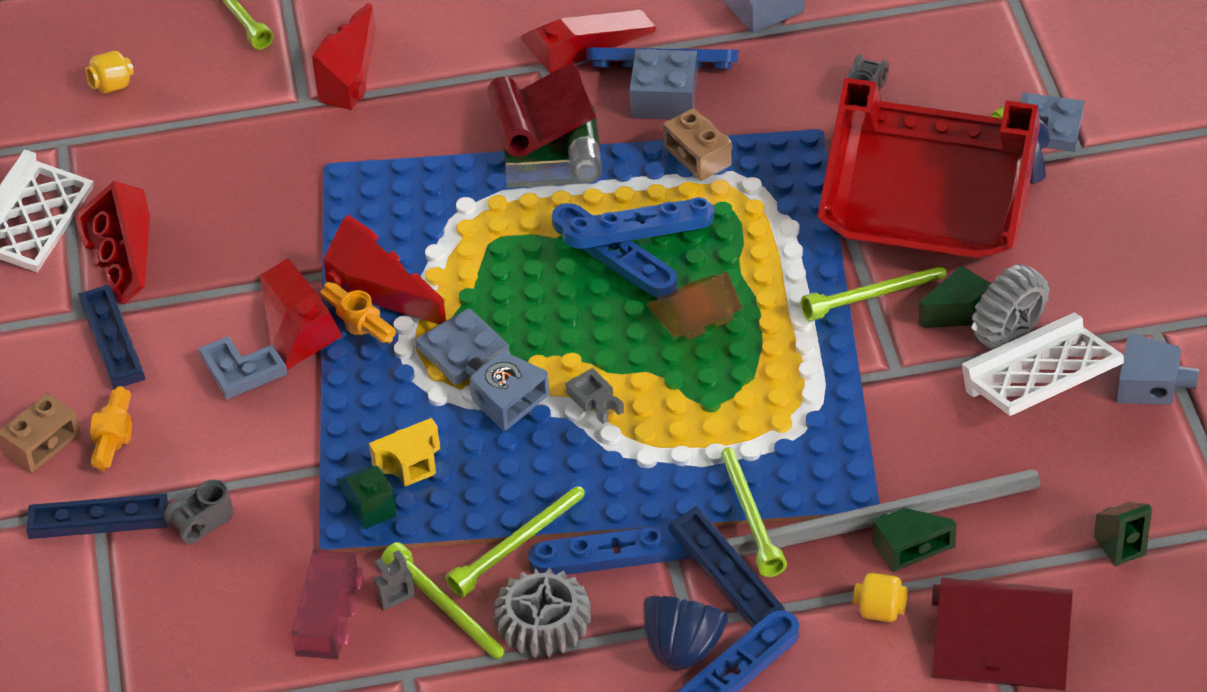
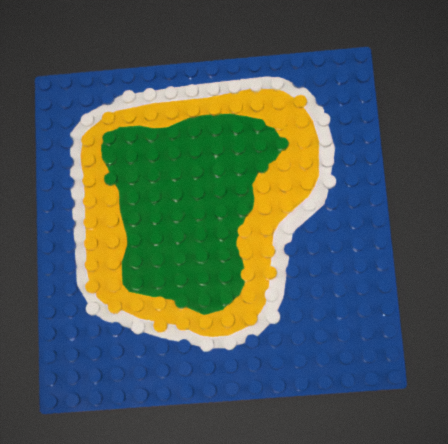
(761, 384)

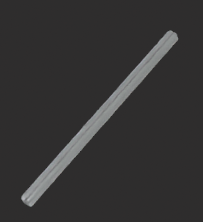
(864, 517)

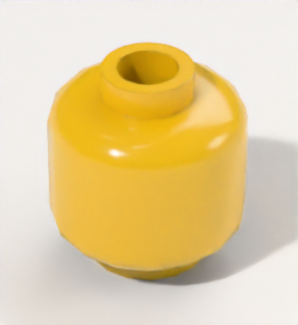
(109, 72)
(881, 597)

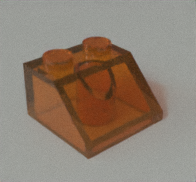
(697, 305)

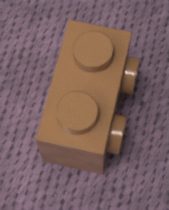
(697, 144)
(39, 433)

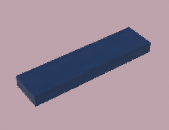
(111, 336)
(97, 516)
(724, 566)

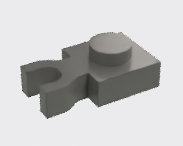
(594, 392)
(394, 583)

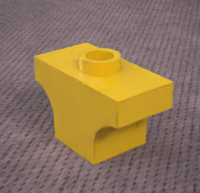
(408, 452)

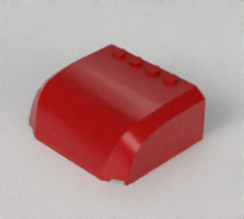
(928, 174)

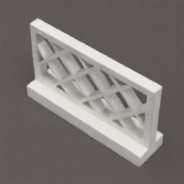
(17, 186)
(1039, 352)

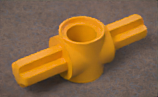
(358, 312)
(111, 428)

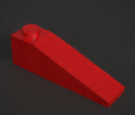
(568, 38)
(344, 61)
(118, 233)
(360, 264)
(295, 315)

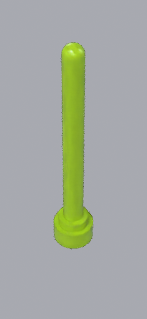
(257, 33)
(816, 306)
(769, 558)
(463, 579)
(445, 603)

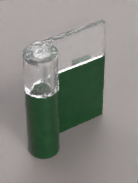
(565, 161)

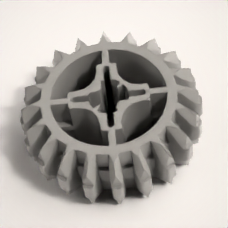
(1010, 306)
(542, 612)

